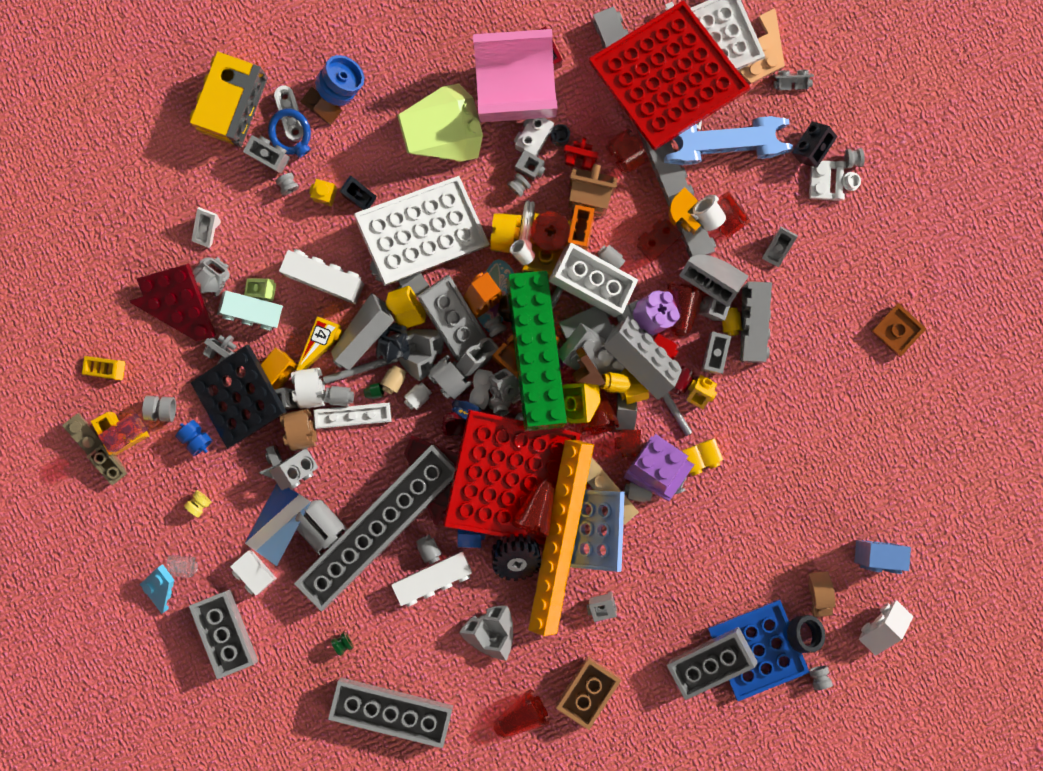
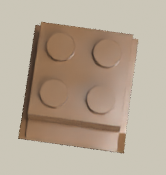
(591, 189)

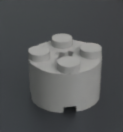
(449, 378)

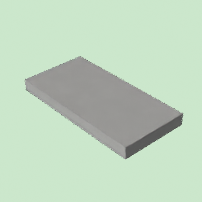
(451, 316)

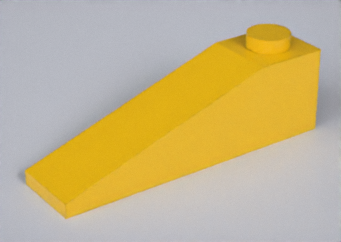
(580, 401)

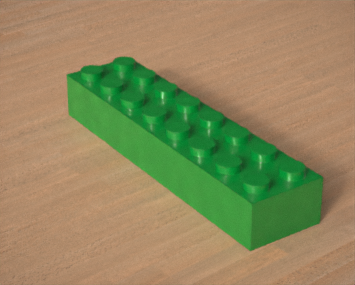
(536, 351)

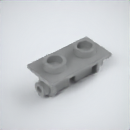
(785, 80)

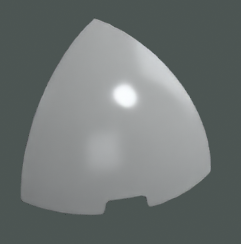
(424, 347)
(491, 632)

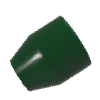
(374, 391)

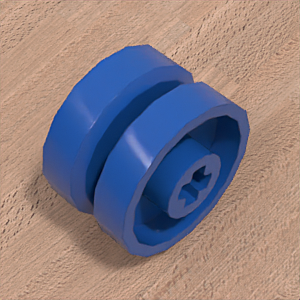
(339, 80)

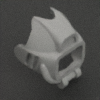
(209, 279)

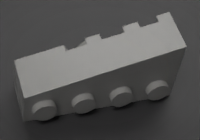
(755, 322)

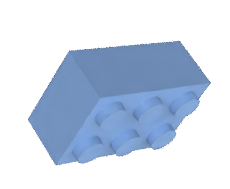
(882, 556)

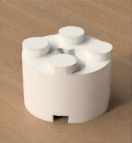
(308, 388)

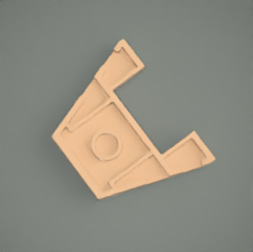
(771, 47)

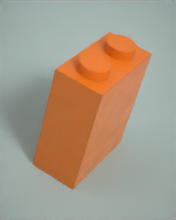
(581, 226)

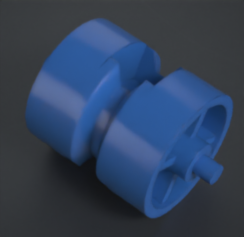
(192, 436)

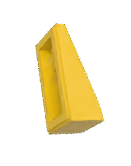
(115, 368)

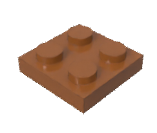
(898, 330)

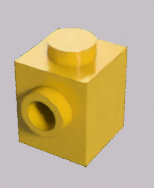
(323, 192)

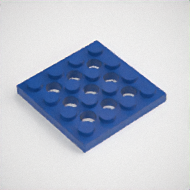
(778, 674)

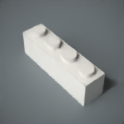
(432, 578)

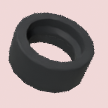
(794, 636)

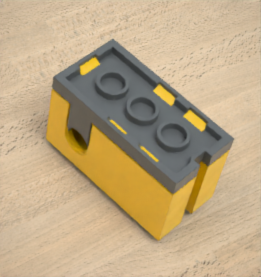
(228, 99)

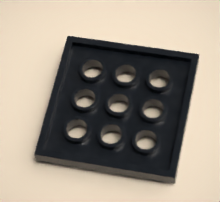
(263, 391)

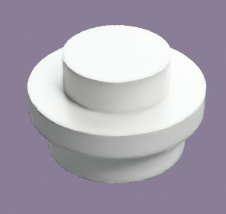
(851, 181)

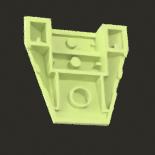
(443, 125)

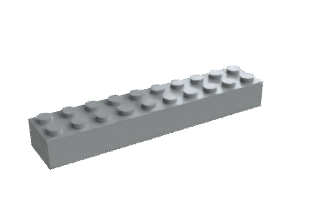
(377, 528)

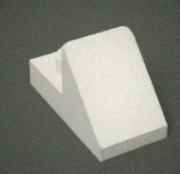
(204, 227)

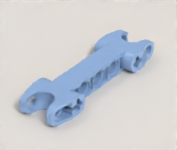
(759, 138)

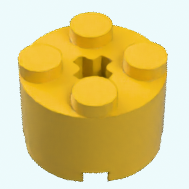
(505, 231)

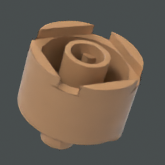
(299, 430)

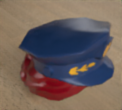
(455, 420)

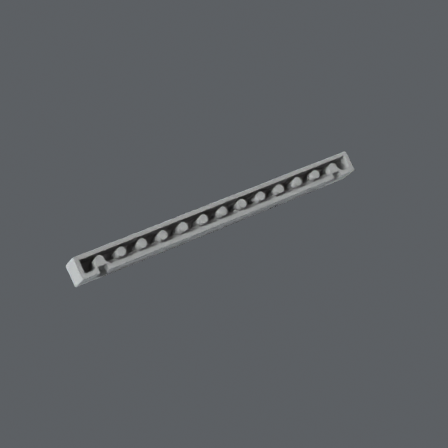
(670, 176)

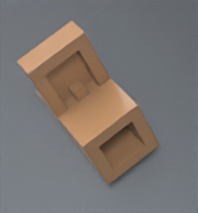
(822, 594)

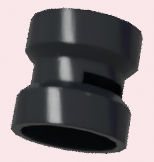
(558, 132)

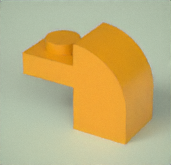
(679, 209)

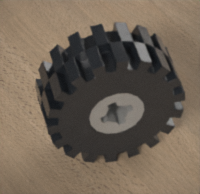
(516, 557)

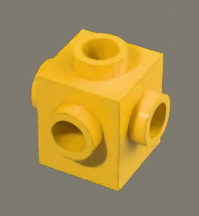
(701, 391)

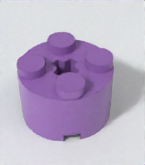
(656, 312)

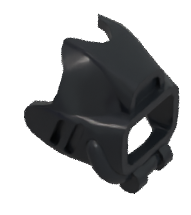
(393, 348)

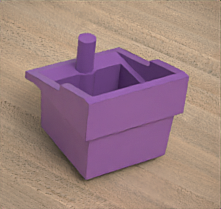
(659, 468)

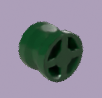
(342, 643)

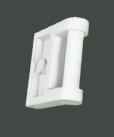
(820, 181)

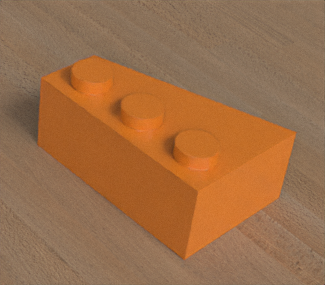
(482, 294)

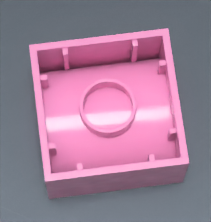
(515, 75)

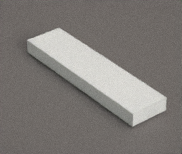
(352, 415)

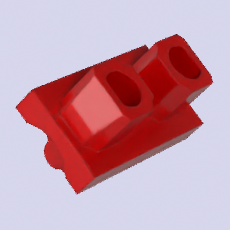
(572, 153)

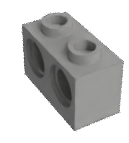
(293, 468)

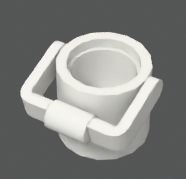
(708, 213)

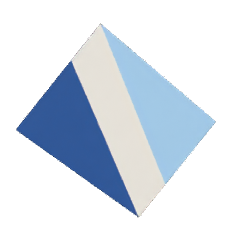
(277, 523)

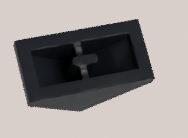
(357, 193)

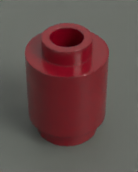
(684, 381)

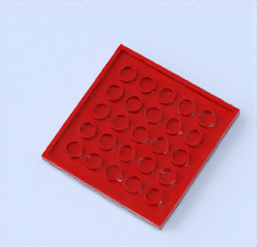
(669, 75)
(498, 471)

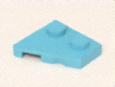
(158, 587)

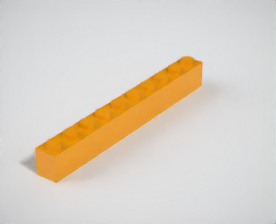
(562, 536)

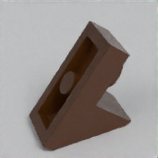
(320, 107)
(588, 372)

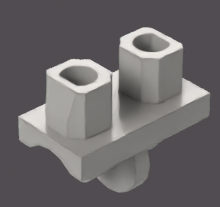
(214, 346)

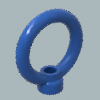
(300, 148)

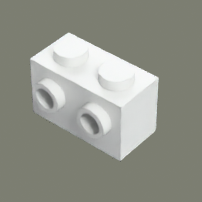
(533, 135)

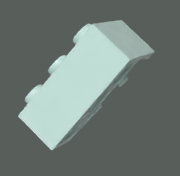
(249, 310)

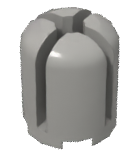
(319, 526)

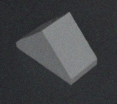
(625, 414)

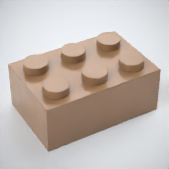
(588, 692)

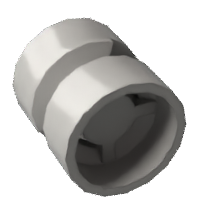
(159, 408)

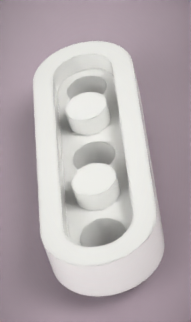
(289, 123)

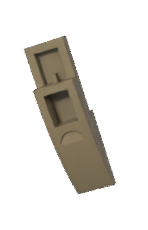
(89, 441)

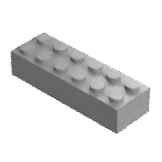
(390, 712)

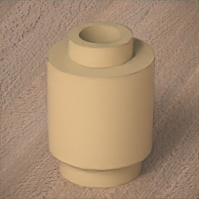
(393, 380)

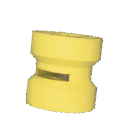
(197, 503)

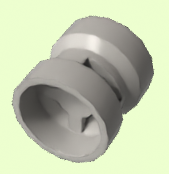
(821, 680)

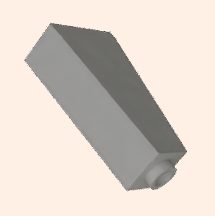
(362, 332)

